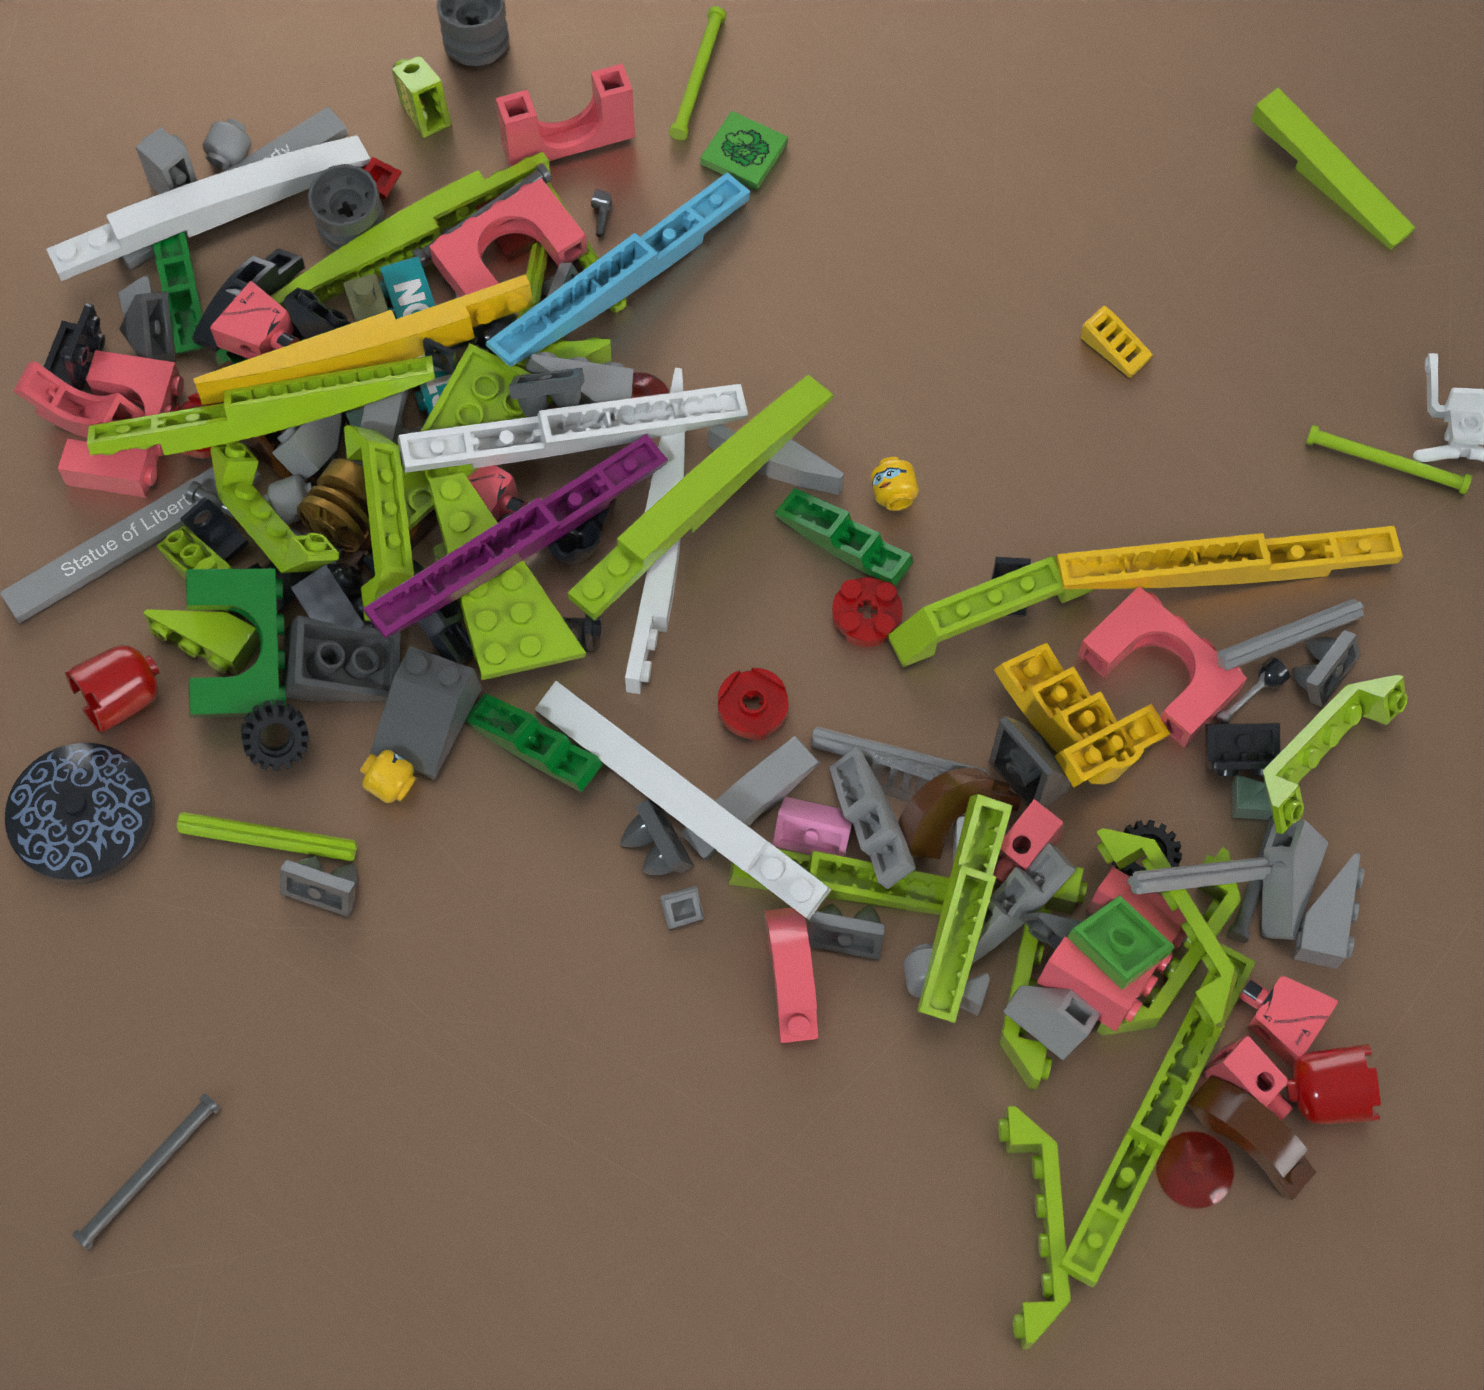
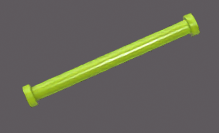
(679, 129)
(1389, 459)

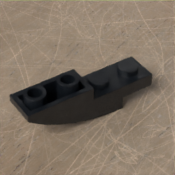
(266, 273)
(311, 315)
(442, 626)

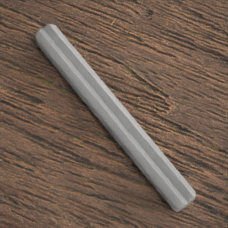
(1289, 634)
(844, 743)
(1199, 875)

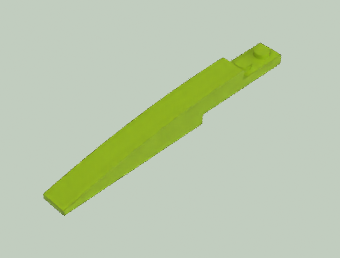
(407, 230)
(261, 409)
(698, 495)
(1147, 1135)

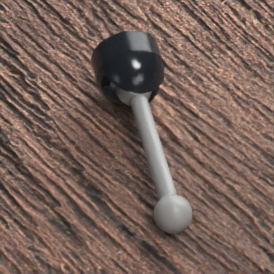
(1271, 674)

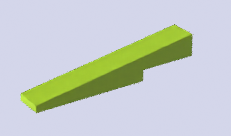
(1330, 169)
(857, 883)
(964, 907)

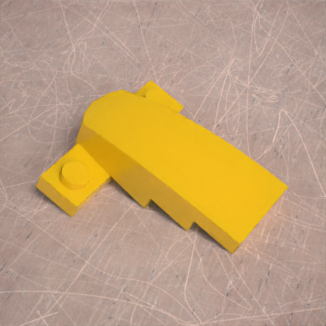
(1073, 722)

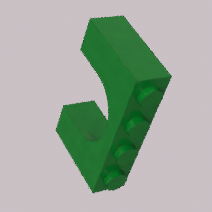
(253, 596)

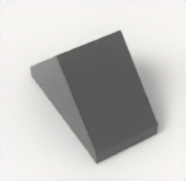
(149, 326)

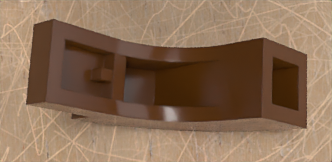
(942, 802)
(1256, 1130)

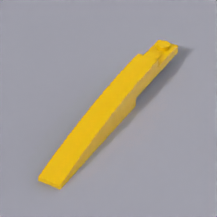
(372, 340)
(1228, 560)

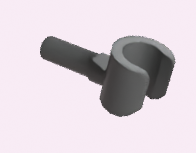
(602, 201)

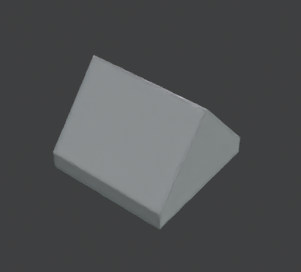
(681, 907)
(975, 993)

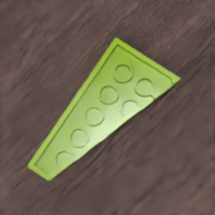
(472, 396)
(509, 616)

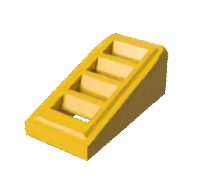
(1114, 326)

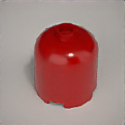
(114, 685)
(1335, 1086)

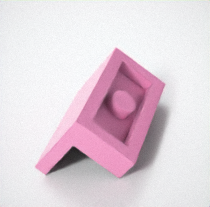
(811, 827)

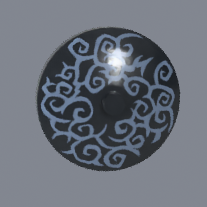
(80, 813)

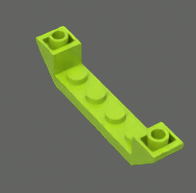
(234, 478)
(385, 509)
(977, 606)
(1374, 699)
(1178, 972)
(1216, 995)
(1025, 1054)
(1026, 1137)

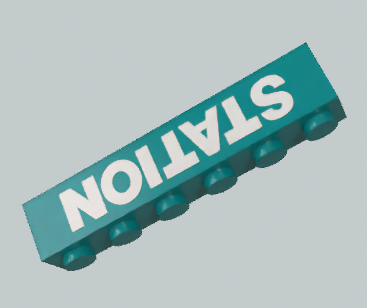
(409, 293)

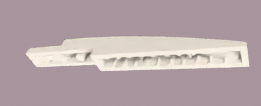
(202, 204)
(572, 429)
(661, 576)
(683, 800)

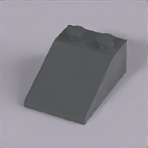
(338, 662)
(426, 710)
(1027, 763)

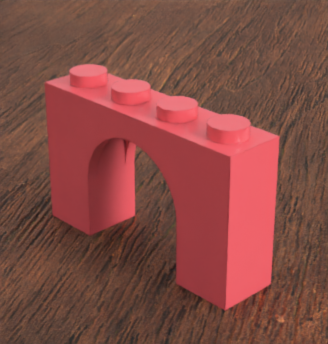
(603, 122)
(530, 212)
(144, 382)
(1145, 622)
(1075, 971)

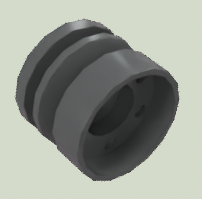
(473, 30)
(344, 204)

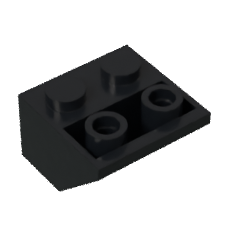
(333, 596)

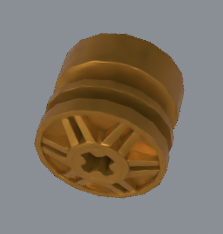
(338, 505)

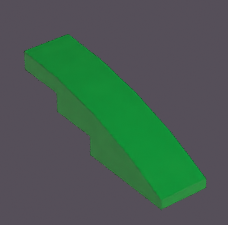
(180, 282)
(845, 539)
(533, 742)

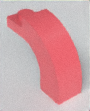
(68, 406)
(792, 975)

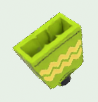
(418, 81)

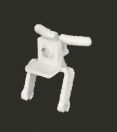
(1464, 416)

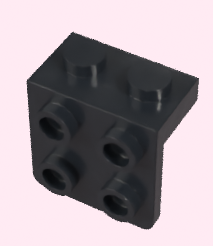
(75, 348)

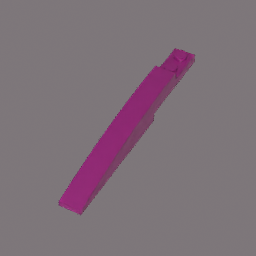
(515, 538)

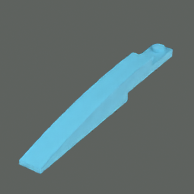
(619, 272)

